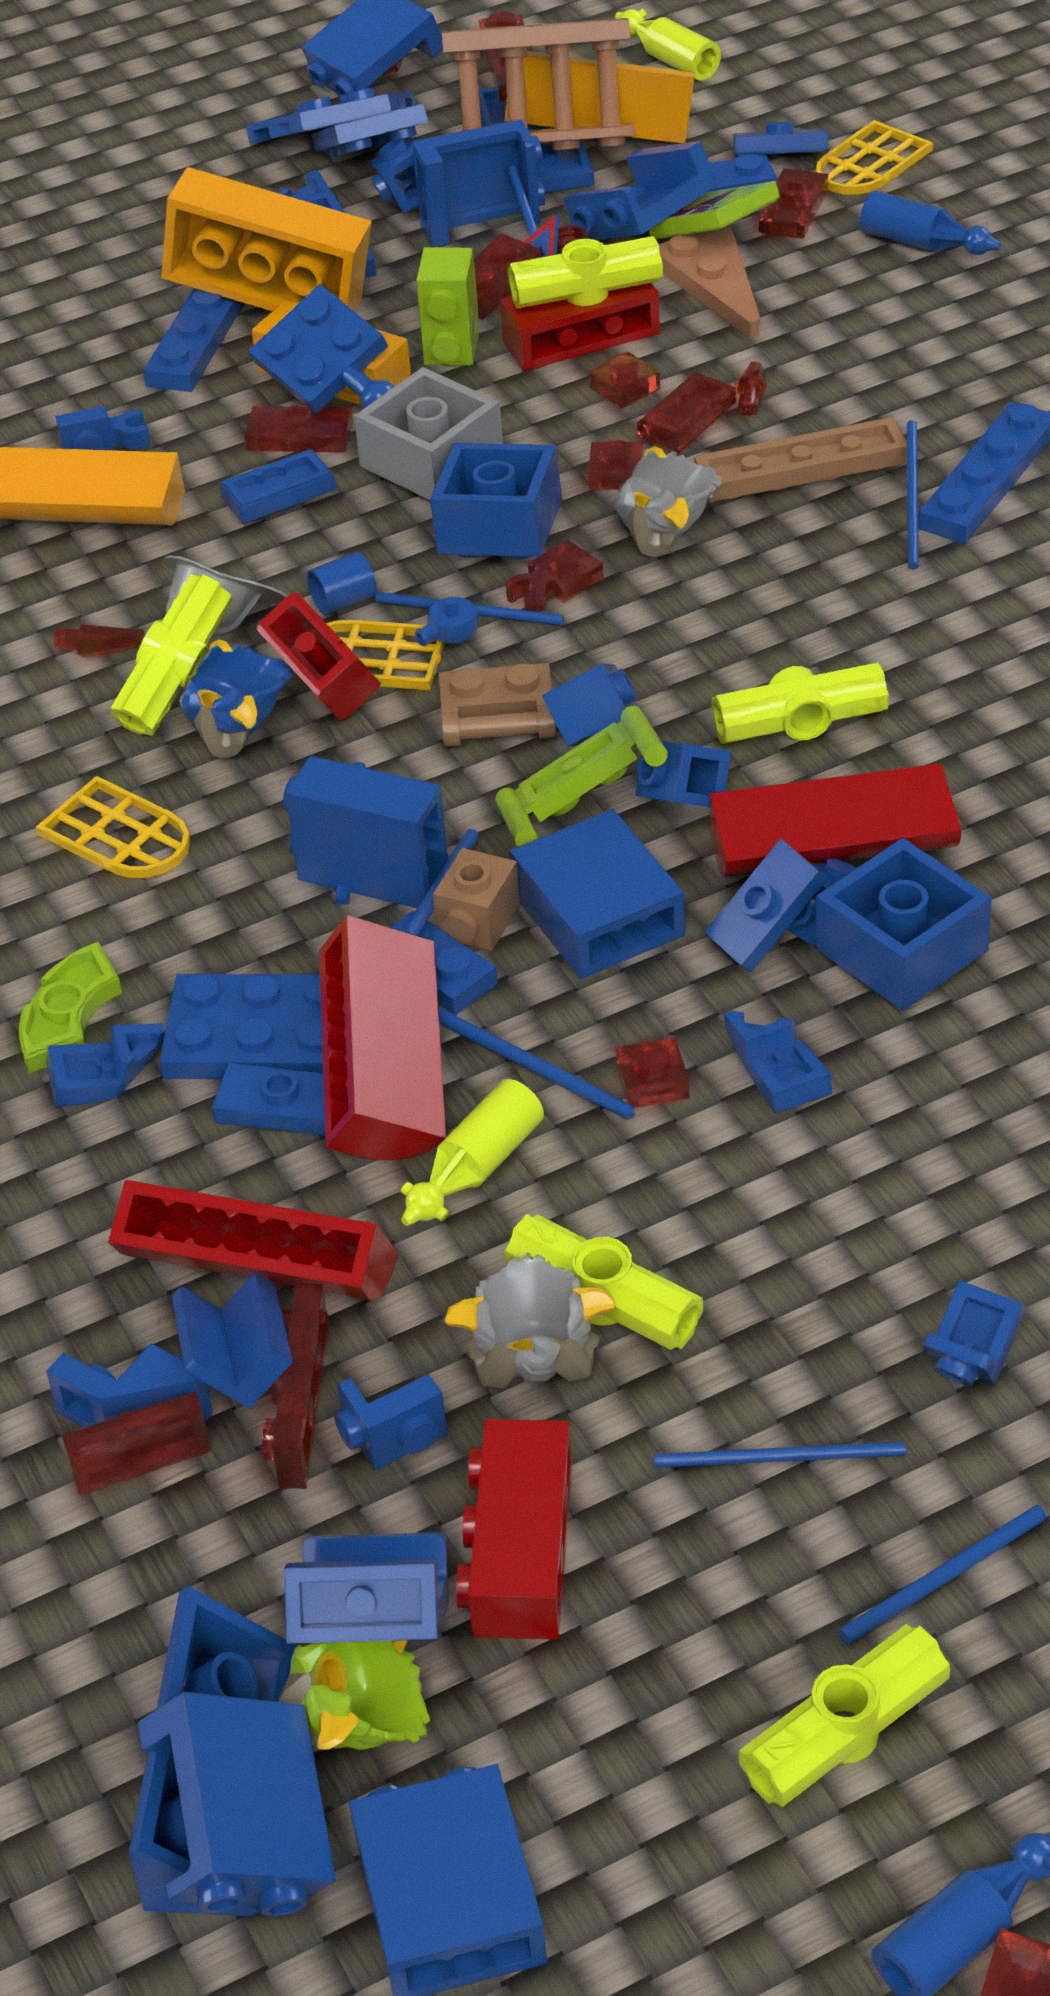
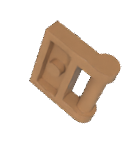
(495, 703)

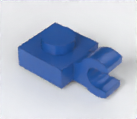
(97, 431)

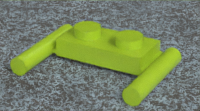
(591, 763)

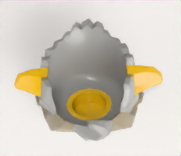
(664, 499)
(531, 1323)

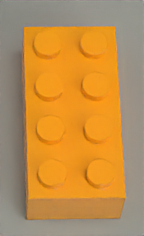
(260, 243)

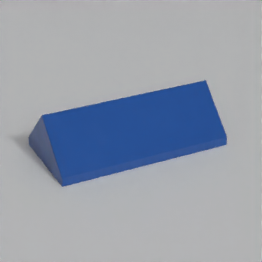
(210, 1654)

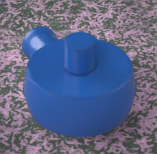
(449, 622)

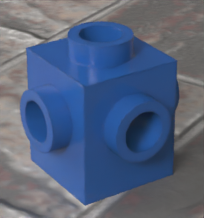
(392, 160)

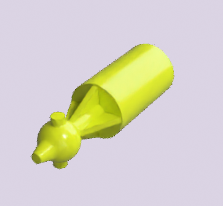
(674, 44)
(474, 1149)

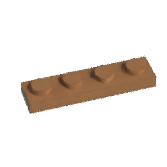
(806, 458)

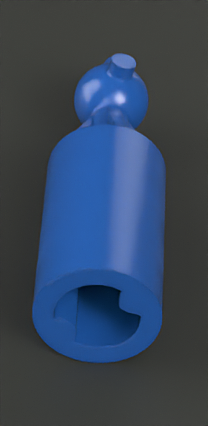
(920, 225)
(959, 1921)

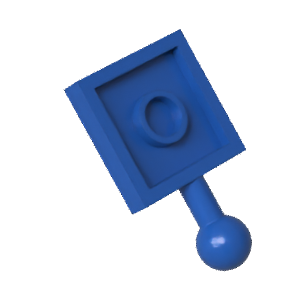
(321, 351)

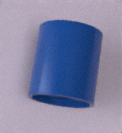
(341, 583)

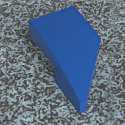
(777, 1062)
(101, 1070)

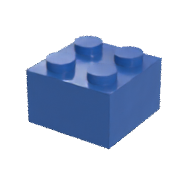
(496, 500)
(903, 923)

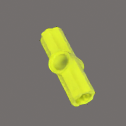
(585, 272)
(171, 654)
(800, 703)
(642, 1298)
(816, 1740)

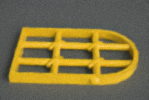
(878, 181)
(393, 647)
(154, 868)

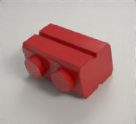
(318, 656)

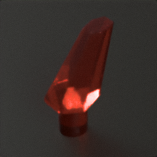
(751, 388)
(97, 640)

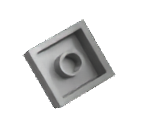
(416, 424)

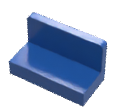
(237, 1346)

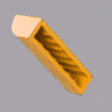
(647, 96)
(90, 486)

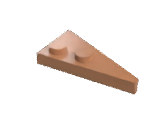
(713, 272)

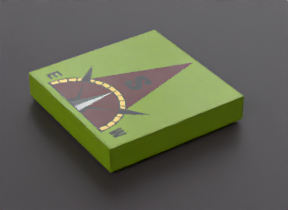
(717, 210)

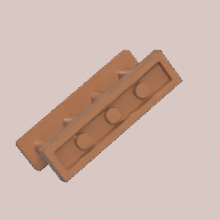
(559, 41)

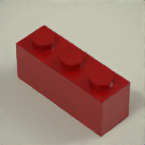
(566, 330)
(517, 1529)

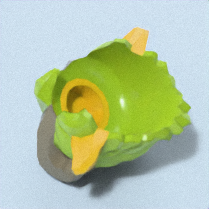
(357, 1693)

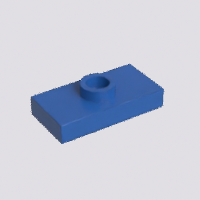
(780, 138)
(277, 486)
(765, 905)
(271, 1099)

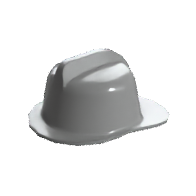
(243, 591)

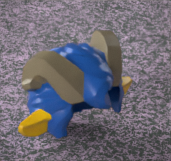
(232, 695)

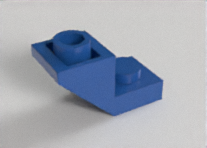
(93, 1394)

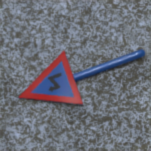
(547, 235)

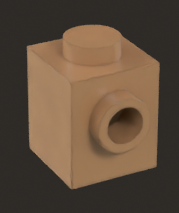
(477, 898)

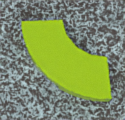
(65, 1003)

